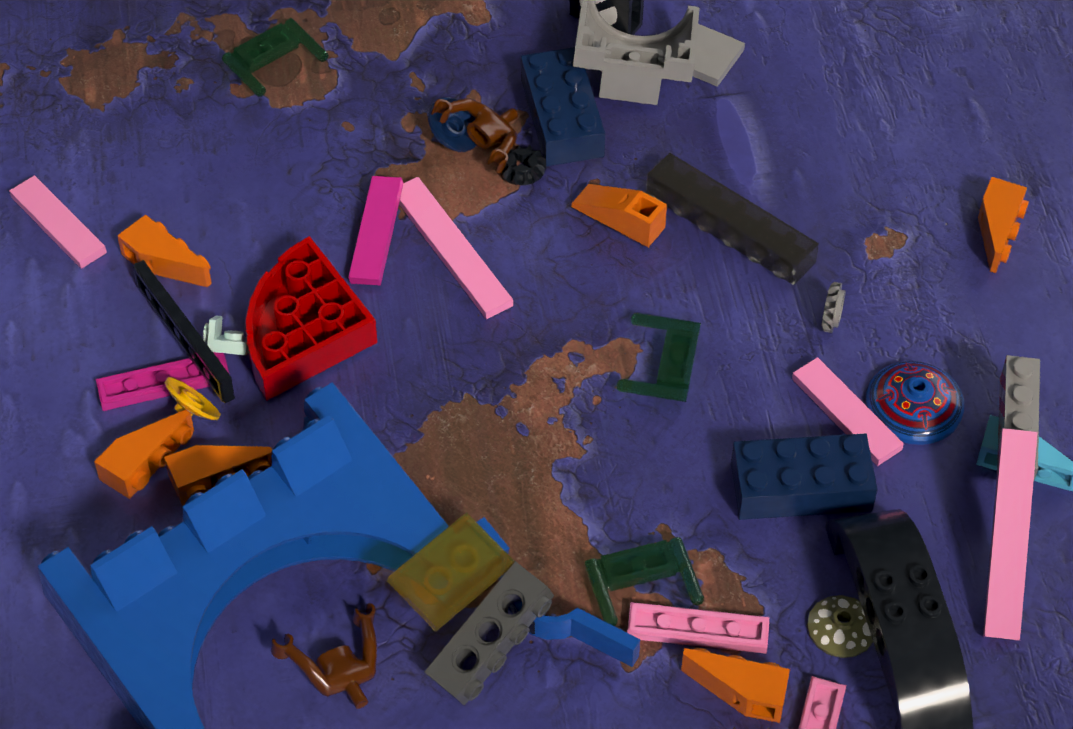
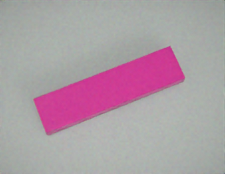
(376, 230)
(149, 383)

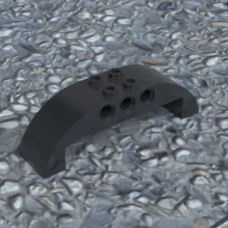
(906, 618)

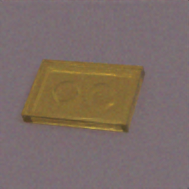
(450, 571)

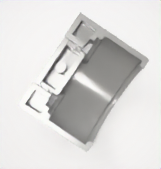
(634, 63)

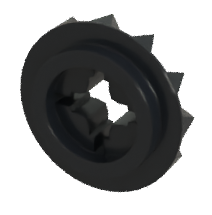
(524, 174)

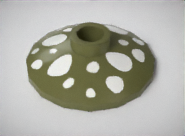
(839, 638)

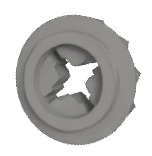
(833, 307)

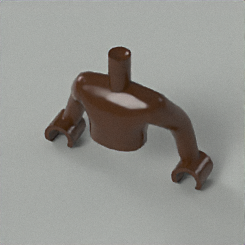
(486, 129)
(338, 668)

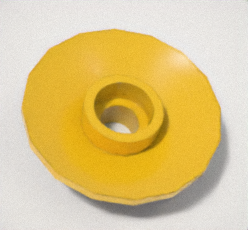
(191, 400)

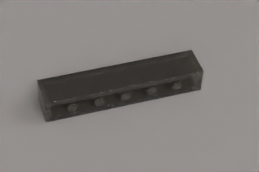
(732, 219)

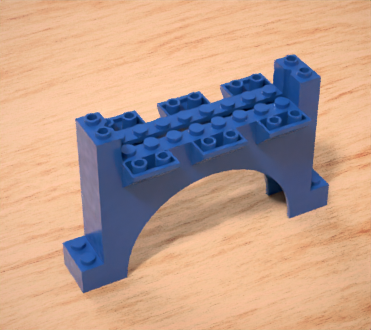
(159, 594)

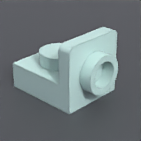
(230, 343)

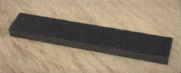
(184, 332)

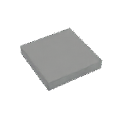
(715, 55)

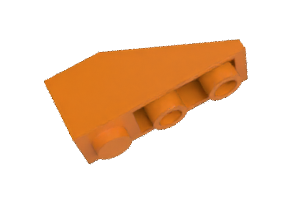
(624, 210)
(997, 219)
(163, 252)
(138, 455)
(203, 465)
(745, 685)

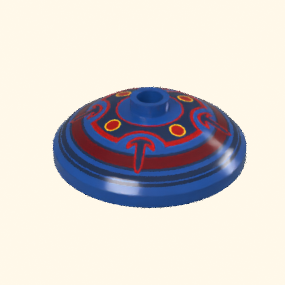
(915, 414)

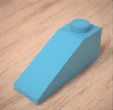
(1053, 466)

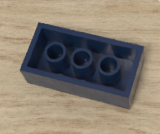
(562, 107)
(803, 476)

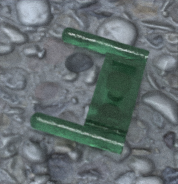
(268, 48)
(675, 362)
(639, 567)

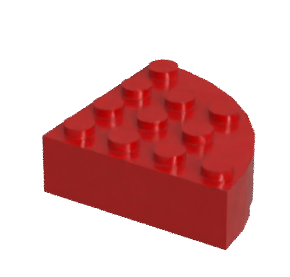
(303, 320)

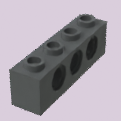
(491, 614)

